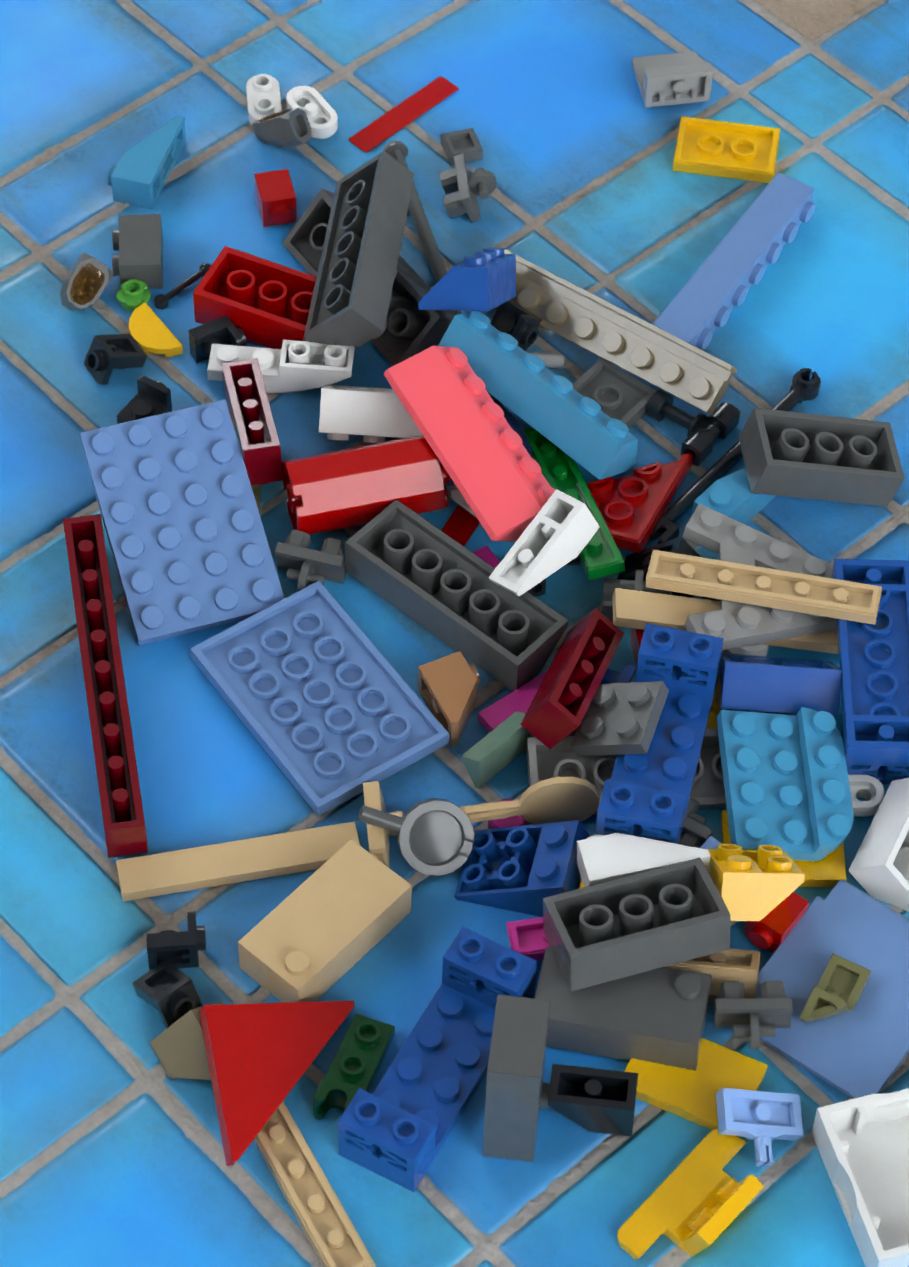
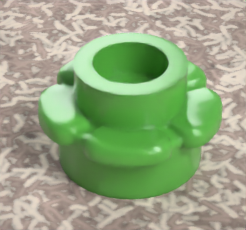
(133, 294)

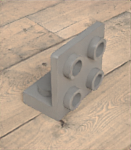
(673, 79)

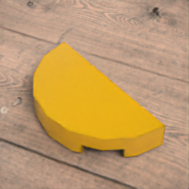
(152, 333)

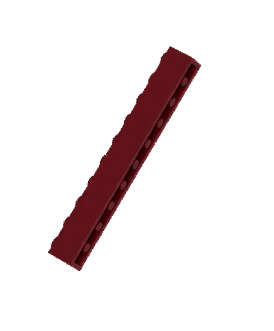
(105, 687)

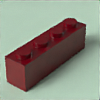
(252, 420)
(572, 679)

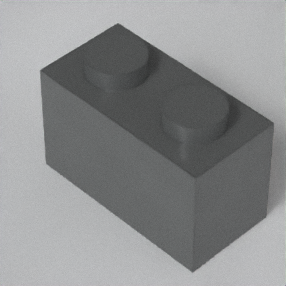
(139, 249)

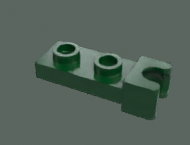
(354, 1064)

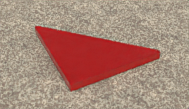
(637, 501)
(259, 1057)

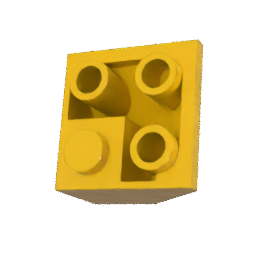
(753, 879)

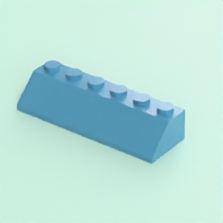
(542, 397)

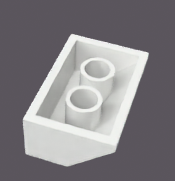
(364, 412)
(884, 853)

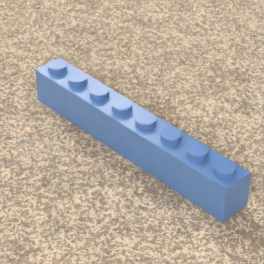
(738, 261)

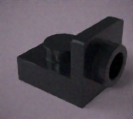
(517, 322)
(214, 332)
(111, 353)
(151, 400)
(177, 947)
(168, 992)

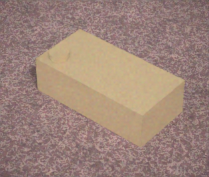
(325, 925)

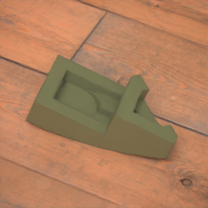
(837, 990)

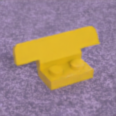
(692, 1201)

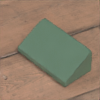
(496, 749)

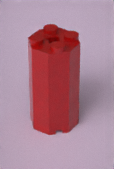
(362, 481)

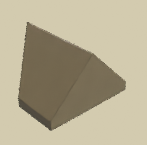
(183, 1048)

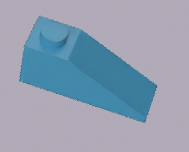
(146, 165)
(733, 497)

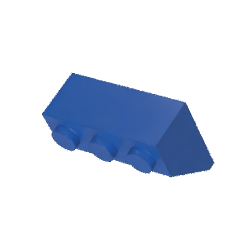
(475, 284)
(777, 684)

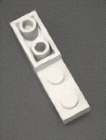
(289, 369)

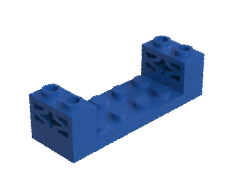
(876, 673)
(653, 789)
(438, 1066)

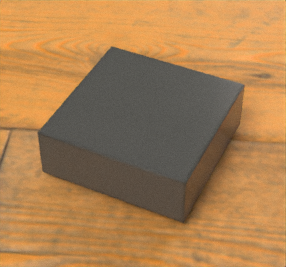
(462, 142)

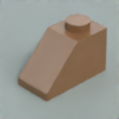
(449, 691)

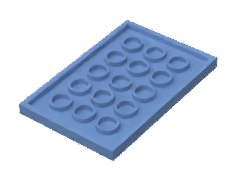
(181, 521)
(319, 697)

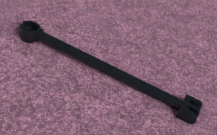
(801, 390)

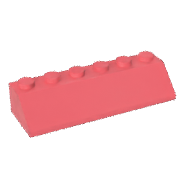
(471, 440)

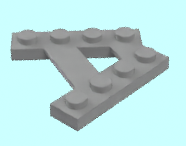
(747, 623)

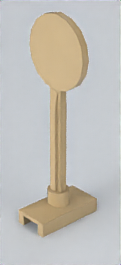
(544, 802)

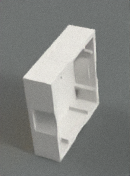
(868, 1165)

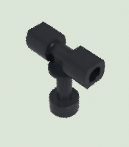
(701, 429)

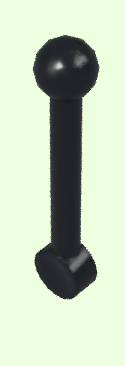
(161, 300)

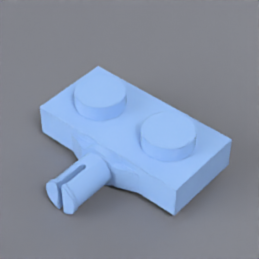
(759, 1118)

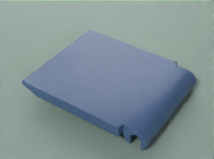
(859, 1047)

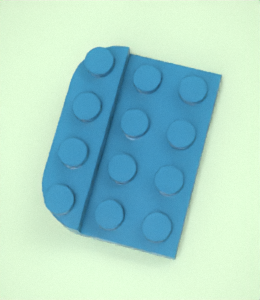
(785, 781)

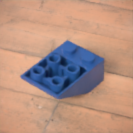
(521, 866)

